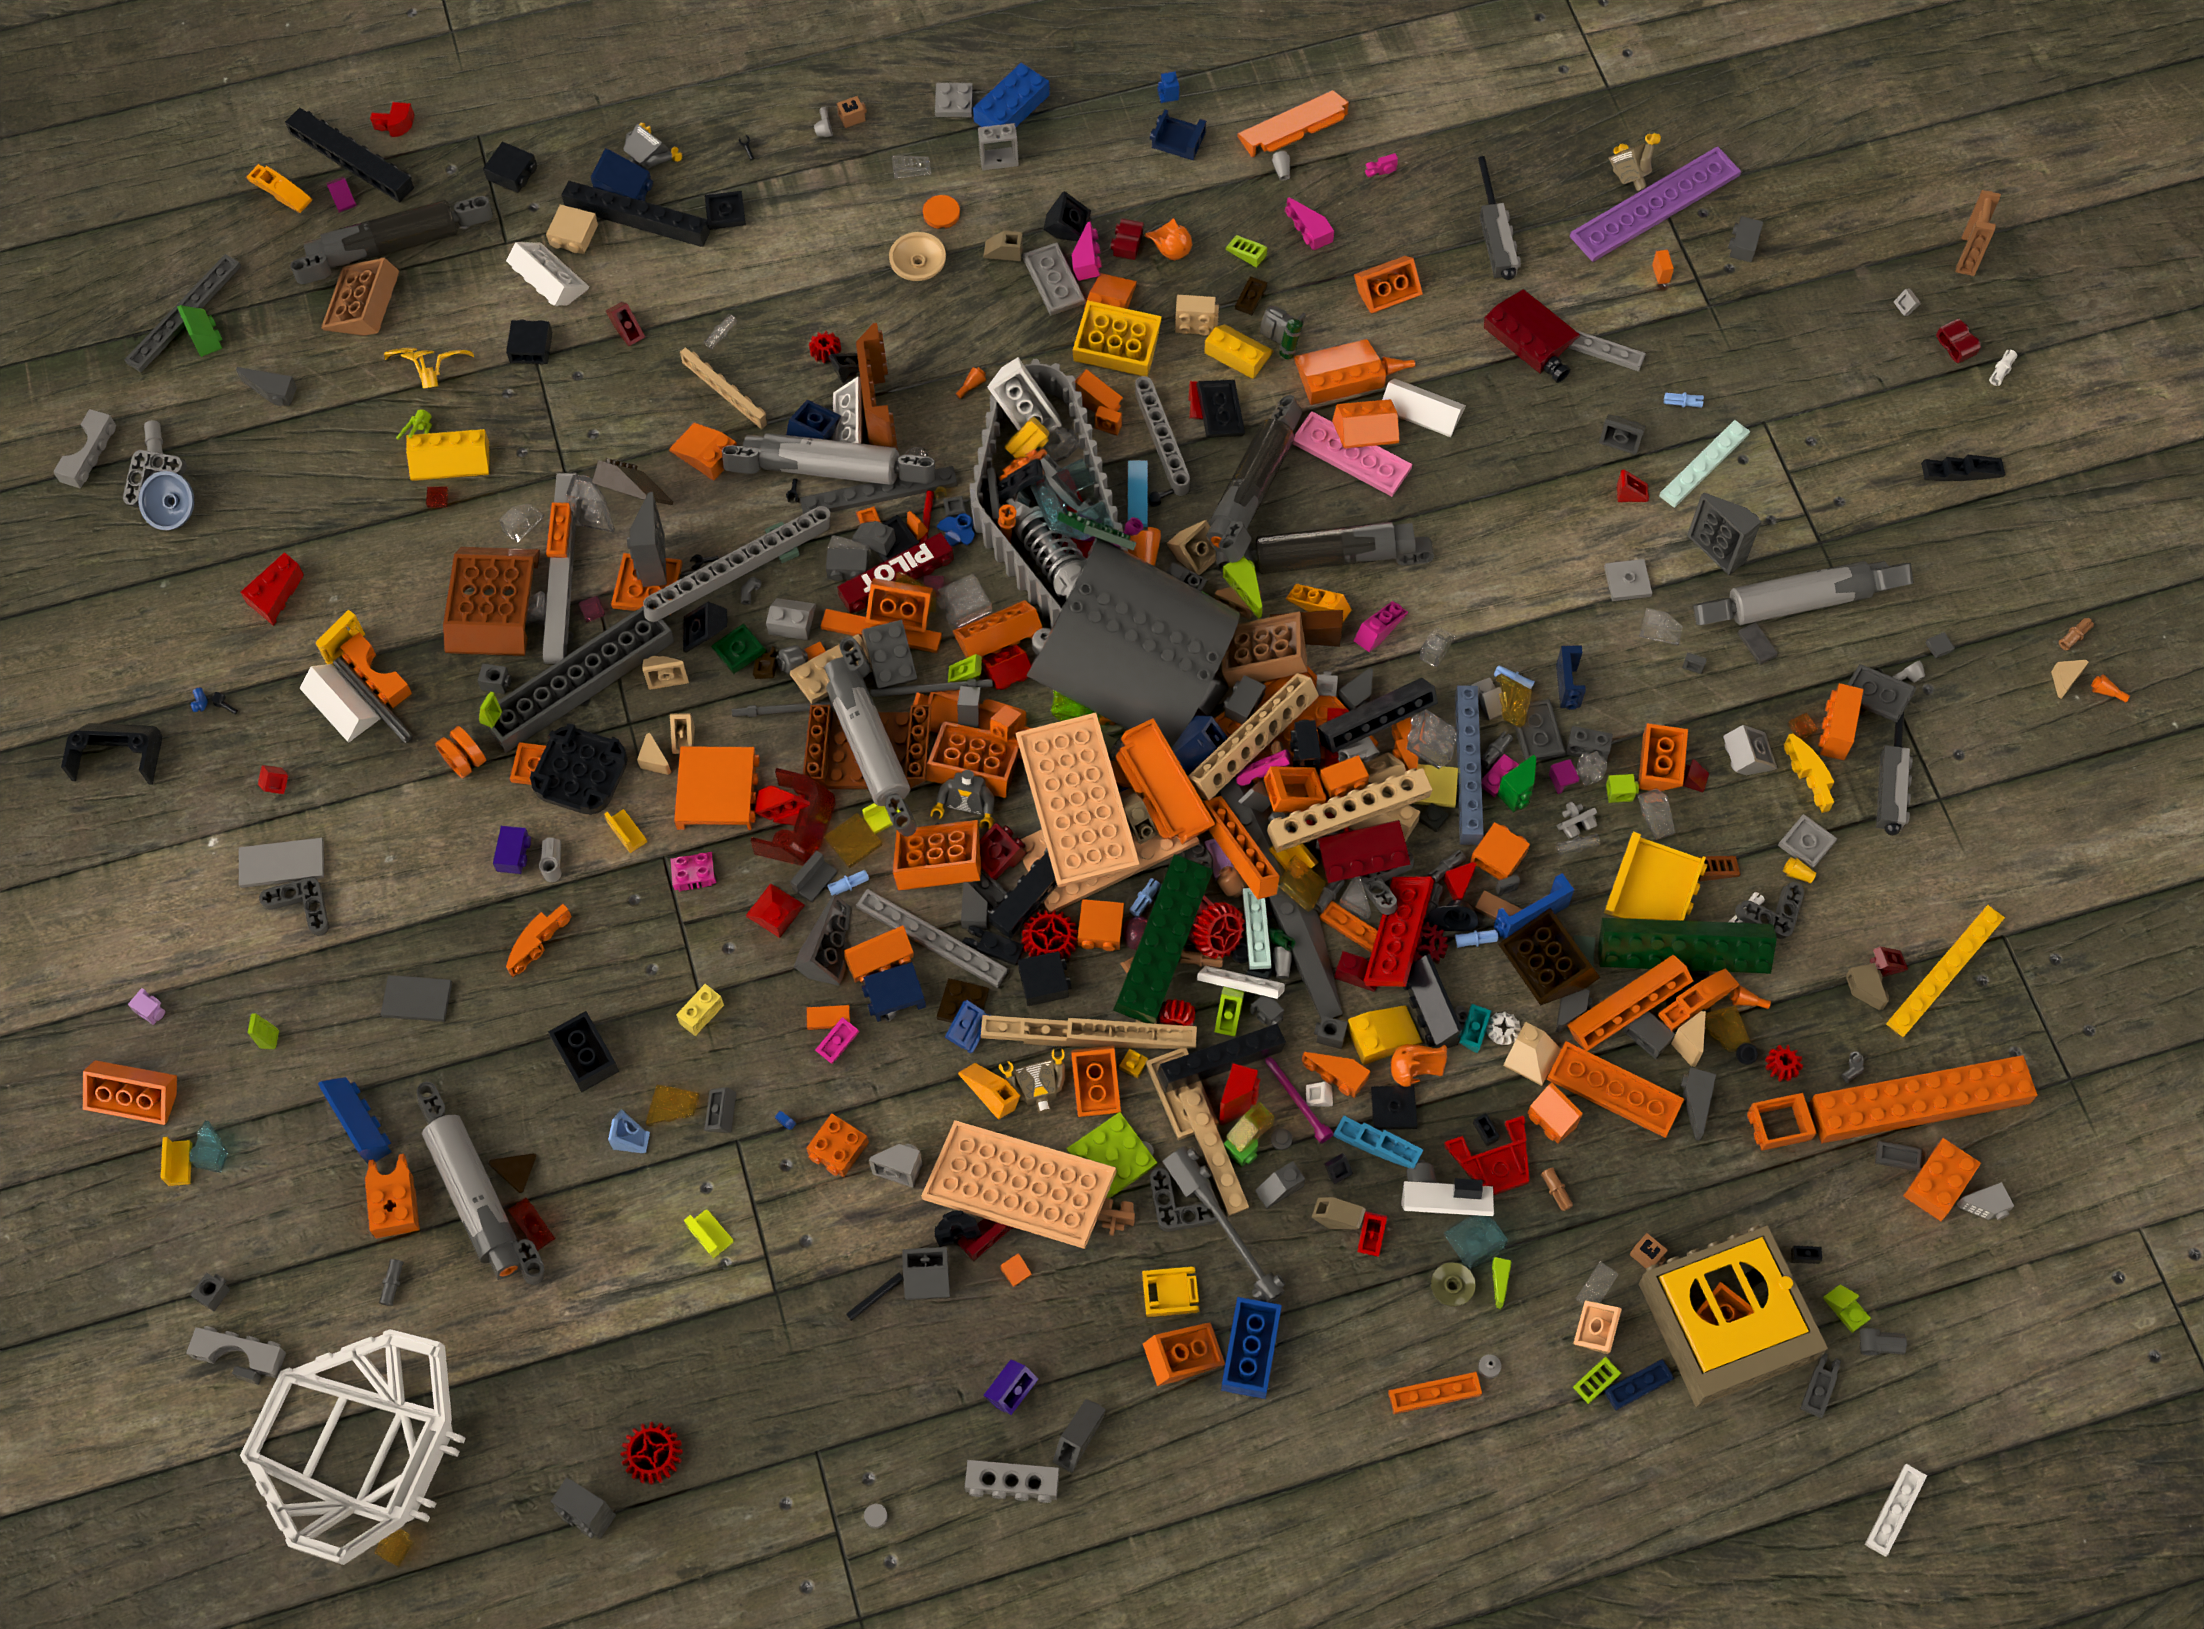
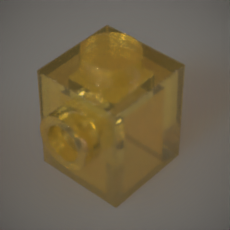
(394, 1547)

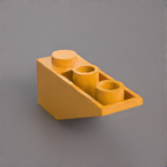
(1316, 599)
(991, 1089)

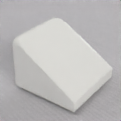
(1319, 1094)

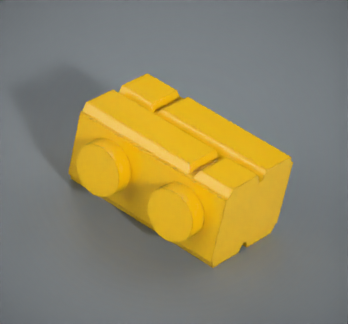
(1028, 438)

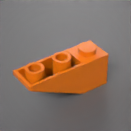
(1341, 1071)

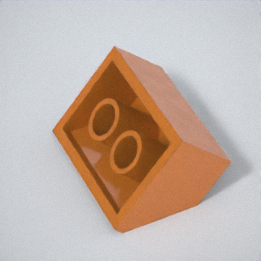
(1388, 284)
(1366, 423)
(1662, 757)
(879, 954)

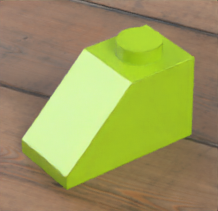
(1229, 1011)

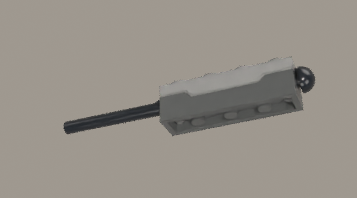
(1498, 232)
(1894, 784)

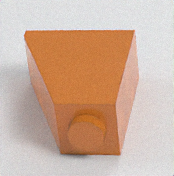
(1096, 393)

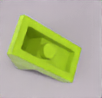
(965, 669)
(1846, 1307)

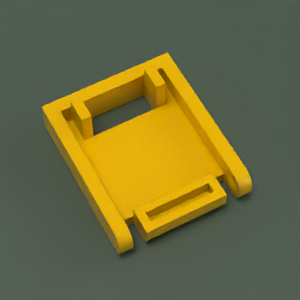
(337, 635)
(1174, 1291)

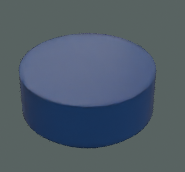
(785, 1120)

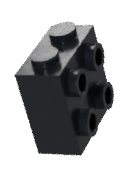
(510, 167)
(529, 342)
(1305, 745)
(1044, 978)

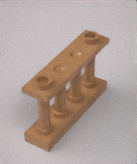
(1978, 233)

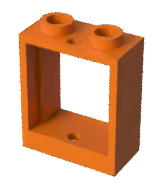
(1278, 776)
(1801, 1114)

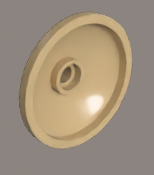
(915, 249)

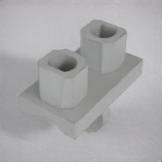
(1570, 827)

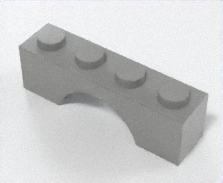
(76, 468)
(209, 1345)

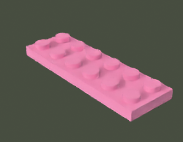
(1366, 463)

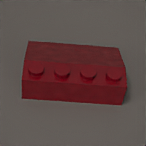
(1529, 329)

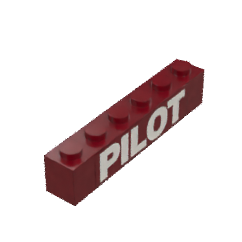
(914, 562)

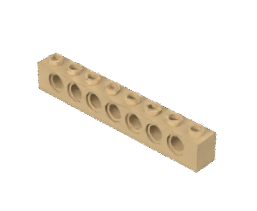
(1253, 736)
(1284, 840)

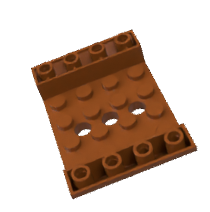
(872, 371)
(494, 621)
(831, 759)

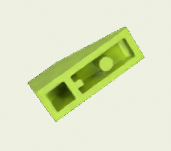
(1243, 580)

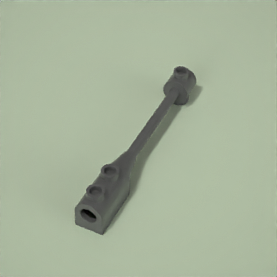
(1195, 1182)

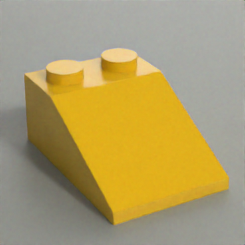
(1382, 1032)

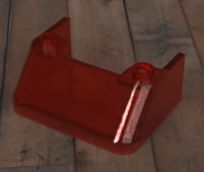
(811, 824)

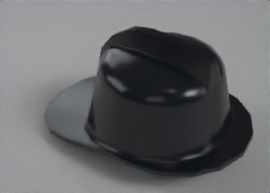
(1455, 916)

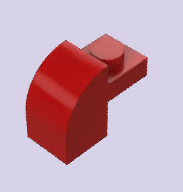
(397, 122)

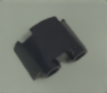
(954, 1225)

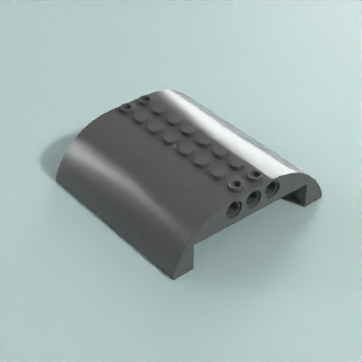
(1135, 642)

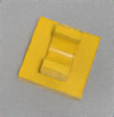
(1133, 1063)

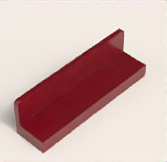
(991, 1233)

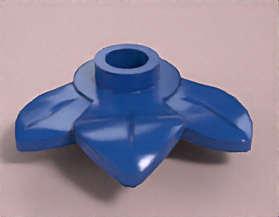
(955, 531)

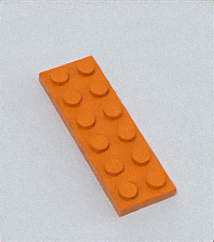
(1615, 1089)

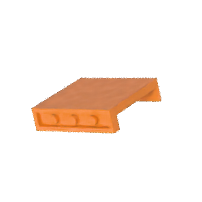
(716, 786)

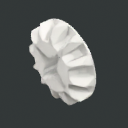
(1496, 1033)

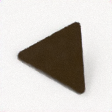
(514, 1169)

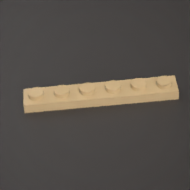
(728, 391)
(1214, 1151)

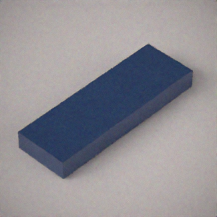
(1639, 1384)

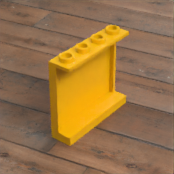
(1654, 882)

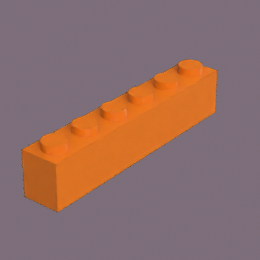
(1241, 849)
(1630, 1002)

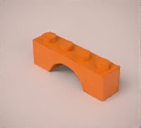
(390, 686)

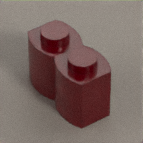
(1127, 239)
(1958, 340)

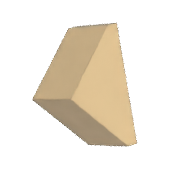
(2066, 674)
(681, 731)
(651, 757)

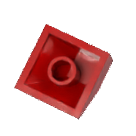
(775, 910)

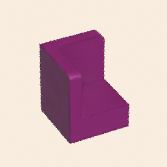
(1563, 774)

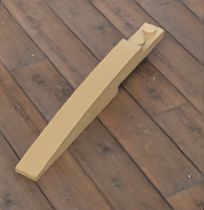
(1088, 1033)

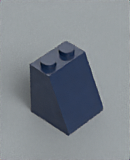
(621, 176)

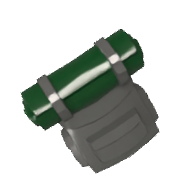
(1282, 329)

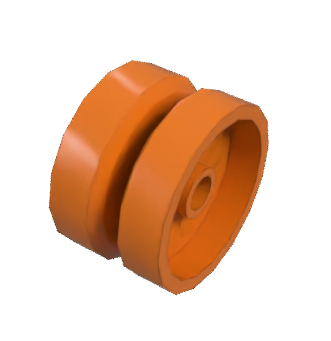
(460, 752)

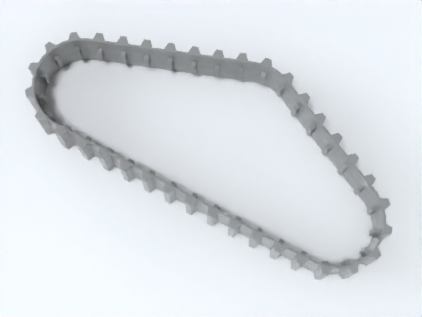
(1056, 383)

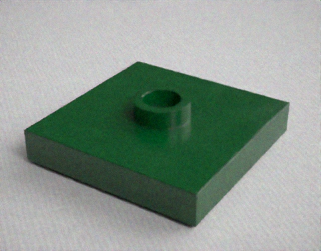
(738, 648)

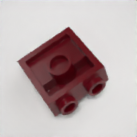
(1000, 850)

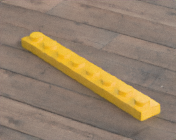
(1945, 971)

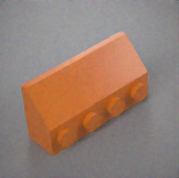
(998, 630)
(129, 1092)

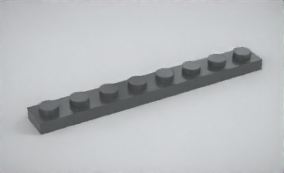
(173, 322)
(876, 492)

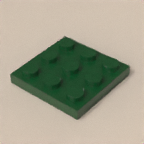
(1096, 529)

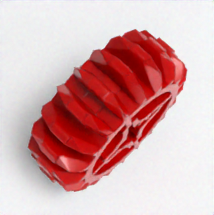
(1034, 933)
(1214, 934)
(643, 1455)

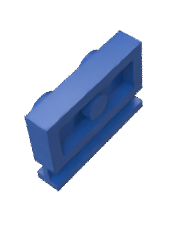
(966, 1027)

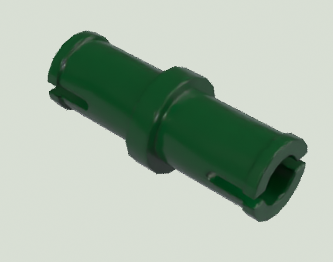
(1278, 938)

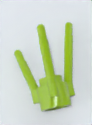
(419, 421)

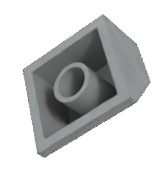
(790, 618)
(1749, 751)
(898, 1164)

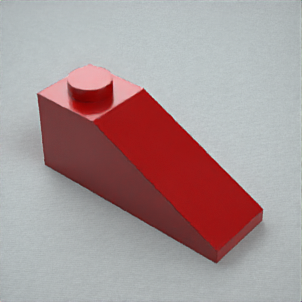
(775, 802)

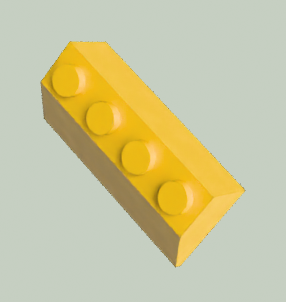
(448, 454)

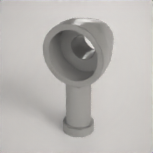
(823, 127)
(1913, 672)

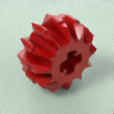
(824, 345)
(1177, 1013)
(1792, 1063)

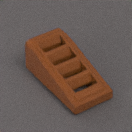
(1717, 860)

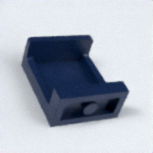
(1177, 136)
(1568, 662)
(893, 990)

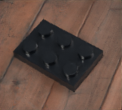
(1220, 408)

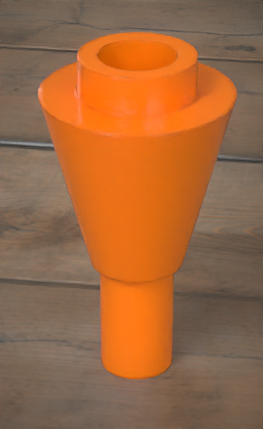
(1394, 365)
(974, 379)
(2106, 687)
(1744, 997)

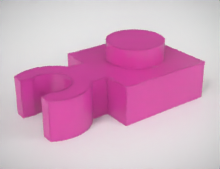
(1384, 165)

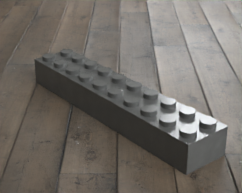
(578, 677)

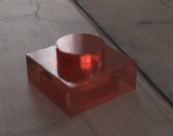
(437, 497)

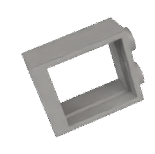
(1008, 156)

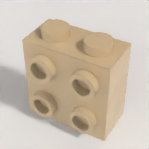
(572, 229)
(1196, 314)

